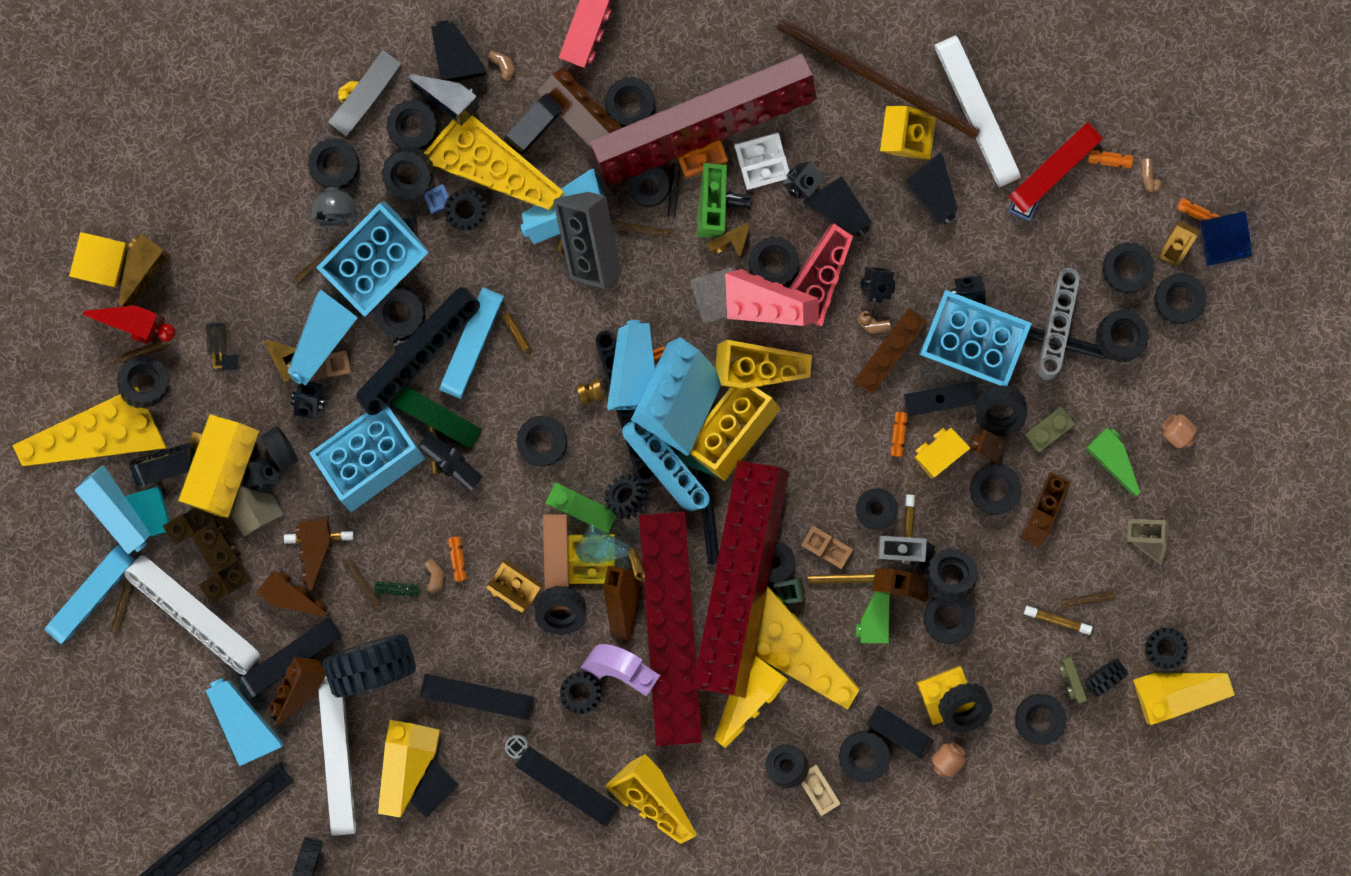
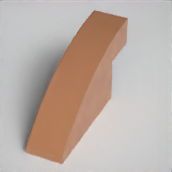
(556, 553)

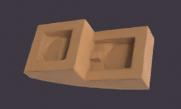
(335, 365)
(827, 547)

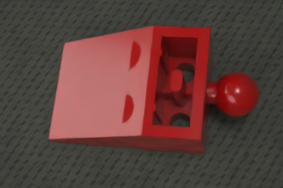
(139, 322)

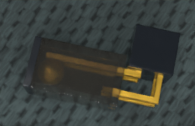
(217, 346)

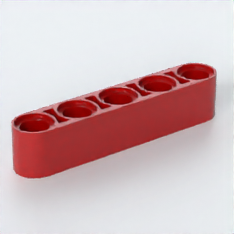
(1055, 167)

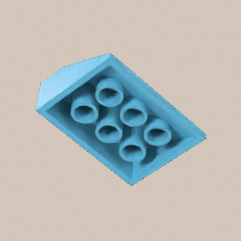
(373, 258)
(975, 339)
(678, 396)
(366, 457)

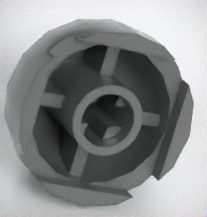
(333, 208)

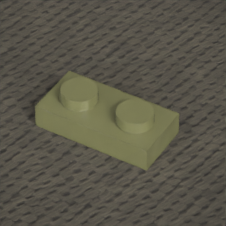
(1049, 429)
(1075, 688)

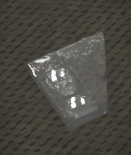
(711, 295)

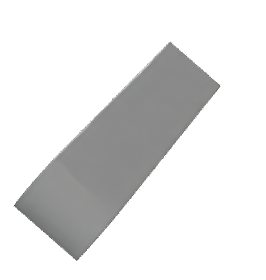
(1060, 313)

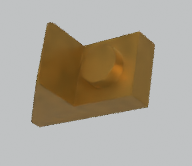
(735, 237)
(1178, 243)
(279, 353)

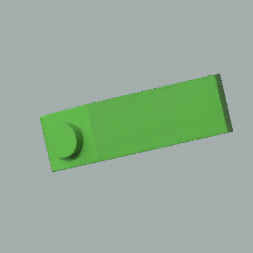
(712, 201)
(1113, 457)
(581, 507)
(875, 620)

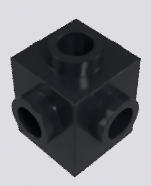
(803, 180)
(877, 284)
(971, 288)
(308, 400)
(261, 475)

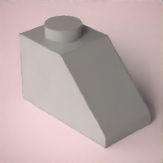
(901, 548)

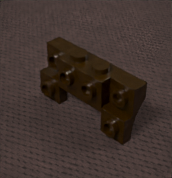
(216, 550)

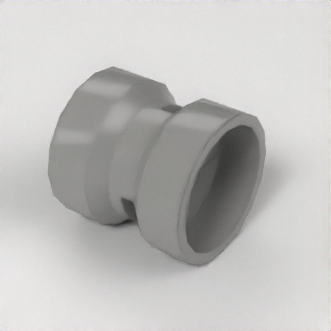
(516, 746)

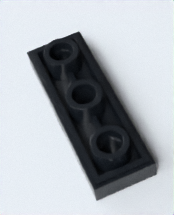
(953, 395)

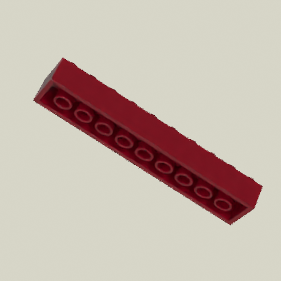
(704, 120)
(741, 579)
(670, 628)

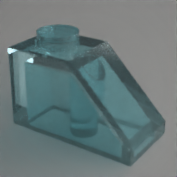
(600, 546)

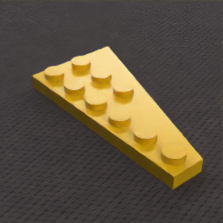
(485, 159)
(97, 432)
(795, 651)

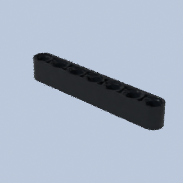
(417, 351)
(605, 354)

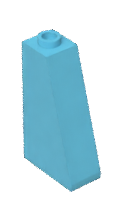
(543, 224)
(321, 334)
(631, 366)
(113, 510)
(243, 726)

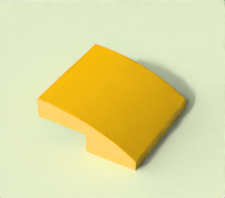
(98, 260)
(583, 572)

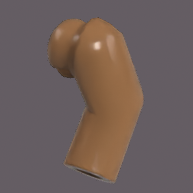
(872, 325)

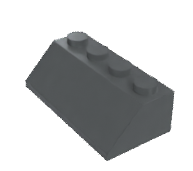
(588, 238)

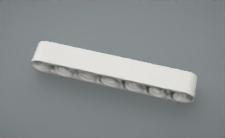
(977, 111)
(192, 615)
(337, 761)

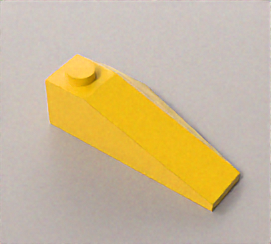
(753, 365)
(762, 687)
(1175, 694)
(406, 758)
(647, 789)

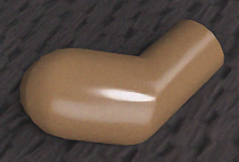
(505, 64)
(1147, 175)
(437, 576)

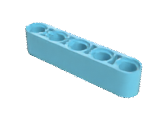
(471, 344)
(668, 476)
(89, 595)

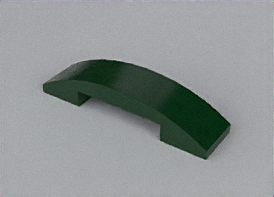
(437, 416)

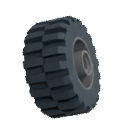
(369, 665)

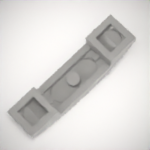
(364, 93)

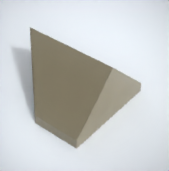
(254, 510)
(1149, 536)

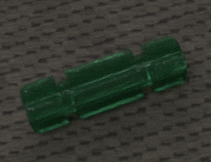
(396, 589)

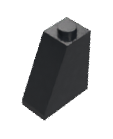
(454, 54)
(933, 190)
(839, 207)

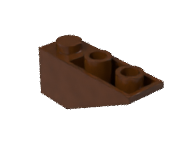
(986, 446)
(1044, 510)
(315, 540)
(900, 584)
(283, 594)
(621, 598)
(298, 686)

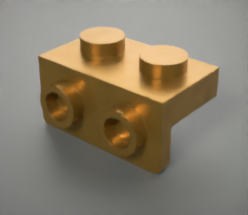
(514, 586)

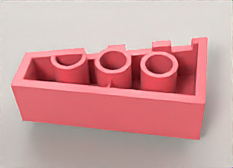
(585, 31)
(823, 268)
(763, 301)

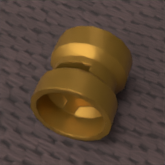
(590, 392)

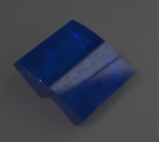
(1225, 238)

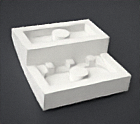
(762, 160)

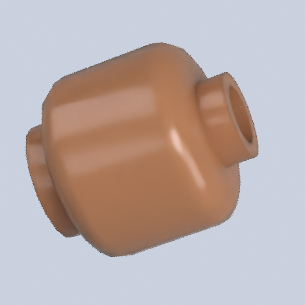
(1179, 431)
(949, 760)

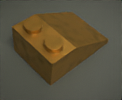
(141, 267)

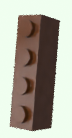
(580, 110)
(889, 351)

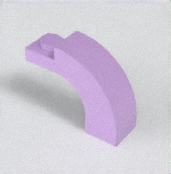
(619, 663)

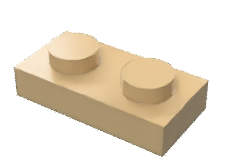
(819, 791)

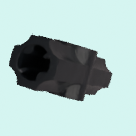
(450, 461)

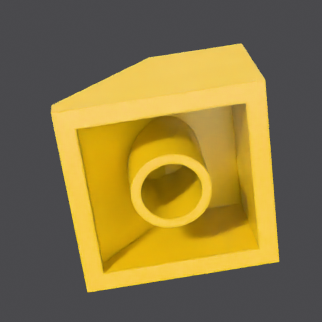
(907, 132)
(941, 452)
(935, 687)

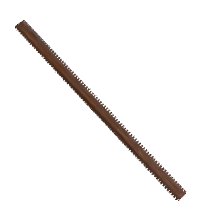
(880, 80)

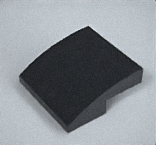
(433, 788)

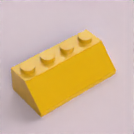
(733, 429)
(218, 466)

